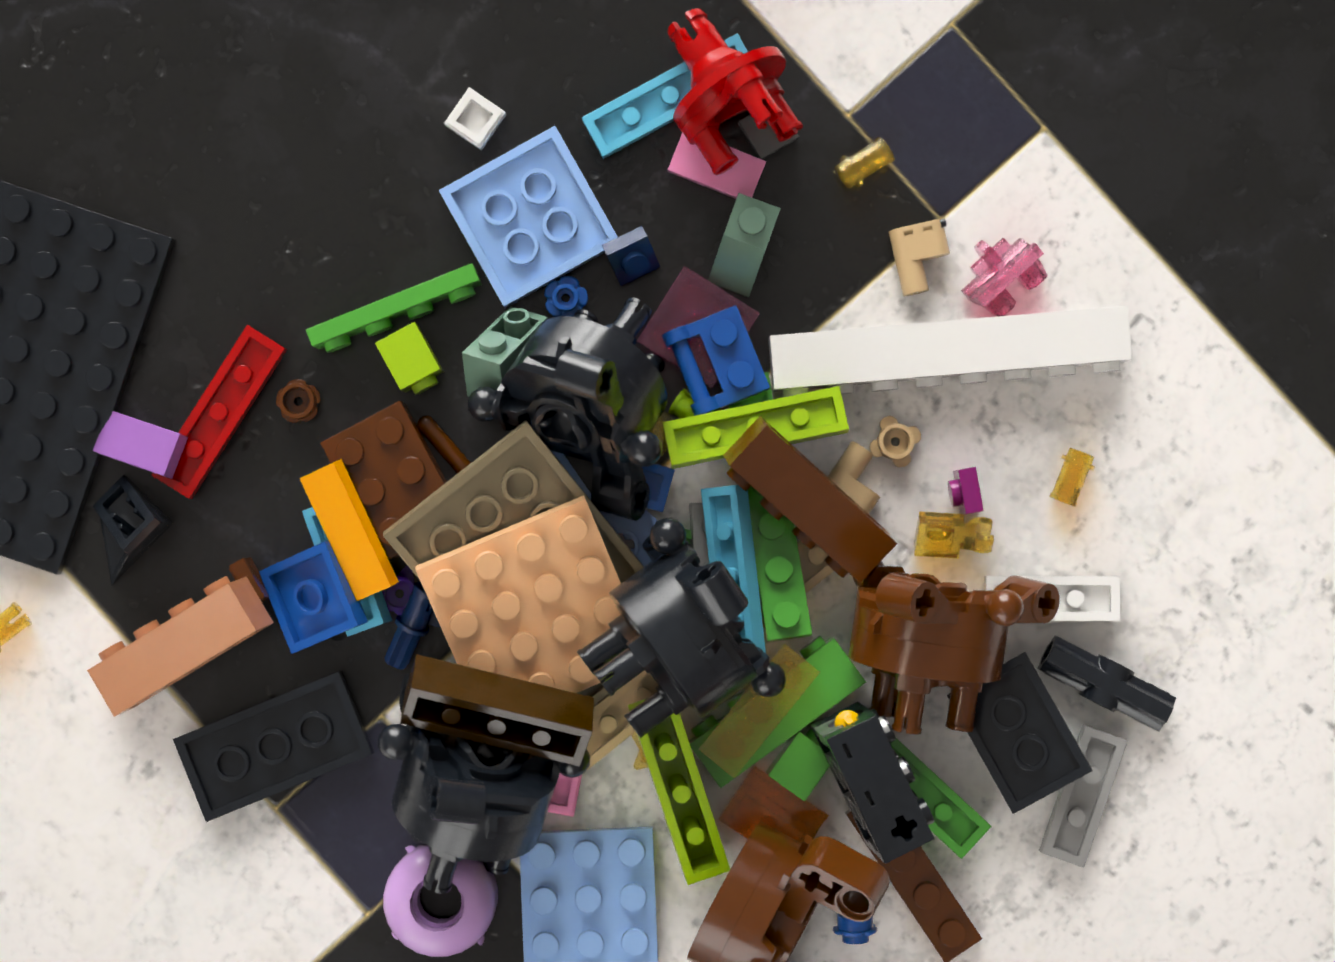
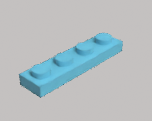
(642, 108)
(731, 542)

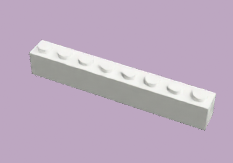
(951, 349)

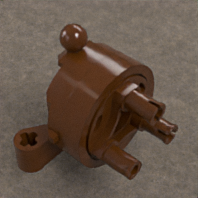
(937, 636)

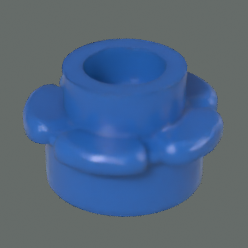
(566, 285)
(854, 932)

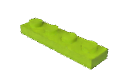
(795, 417)

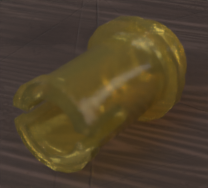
(864, 163)
(1072, 476)
(8, 630)

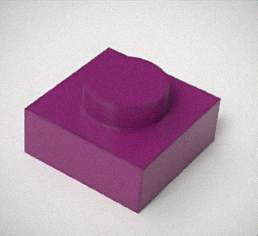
(965, 491)

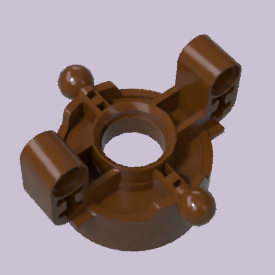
(775, 892)

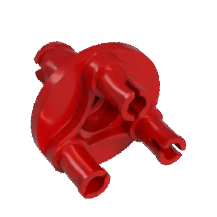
(726, 85)

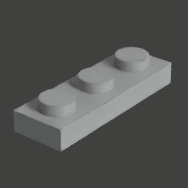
(1083, 800)

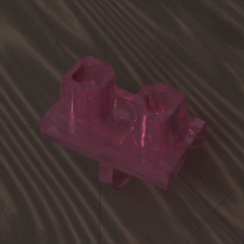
(998, 269)

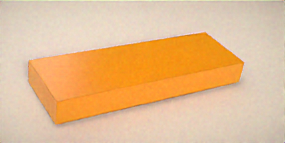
(349, 530)

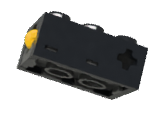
(874, 781)

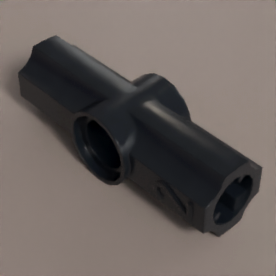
(1107, 683)

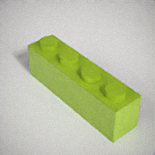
(683, 800)

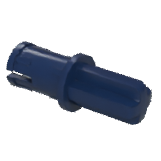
(411, 627)

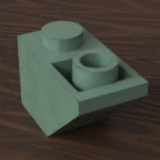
(498, 347)

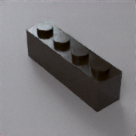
(498, 710)

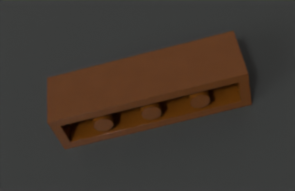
(809, 500)

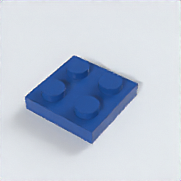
(311, 597)

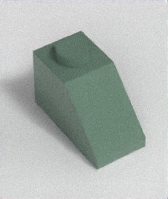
(743, 245)

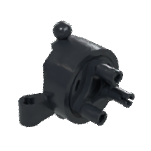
(588, 399)
(683, 631)
(469, 797)

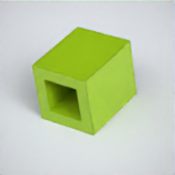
(410, 359)

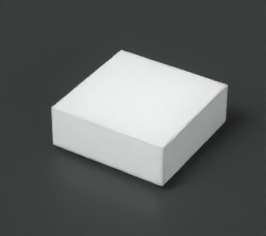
(475, 118)

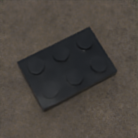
(1024, 736)

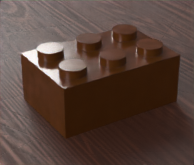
(387, 466)

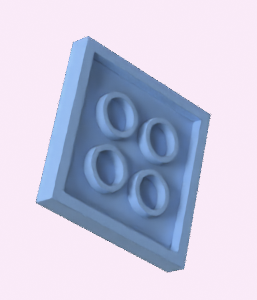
(529, 216)
(590, 896)

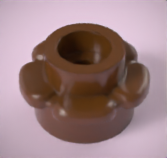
(286, 401)

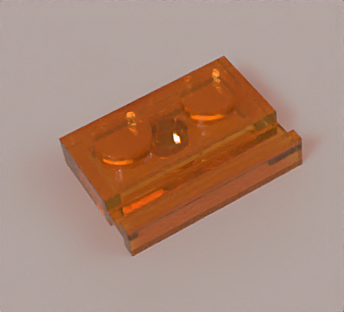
(767, 801)

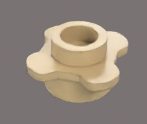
(907, 438)

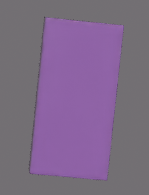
(141, 444)

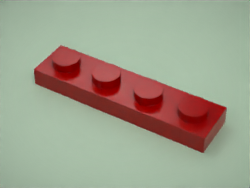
(223, 408)

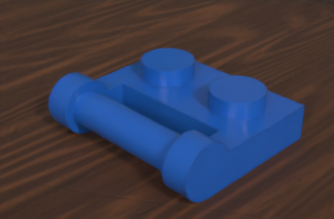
(730, 356)

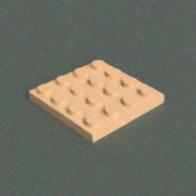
(527, 597)

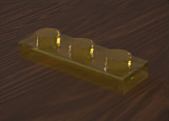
(756, 716)

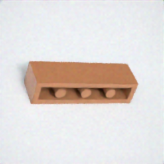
(180, 645)

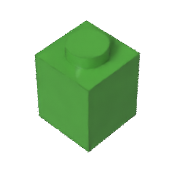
(799, 764)

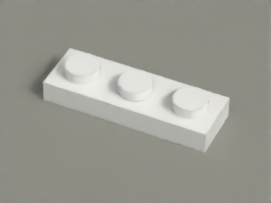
(1080, 596)

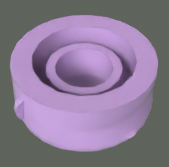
(433, 935)

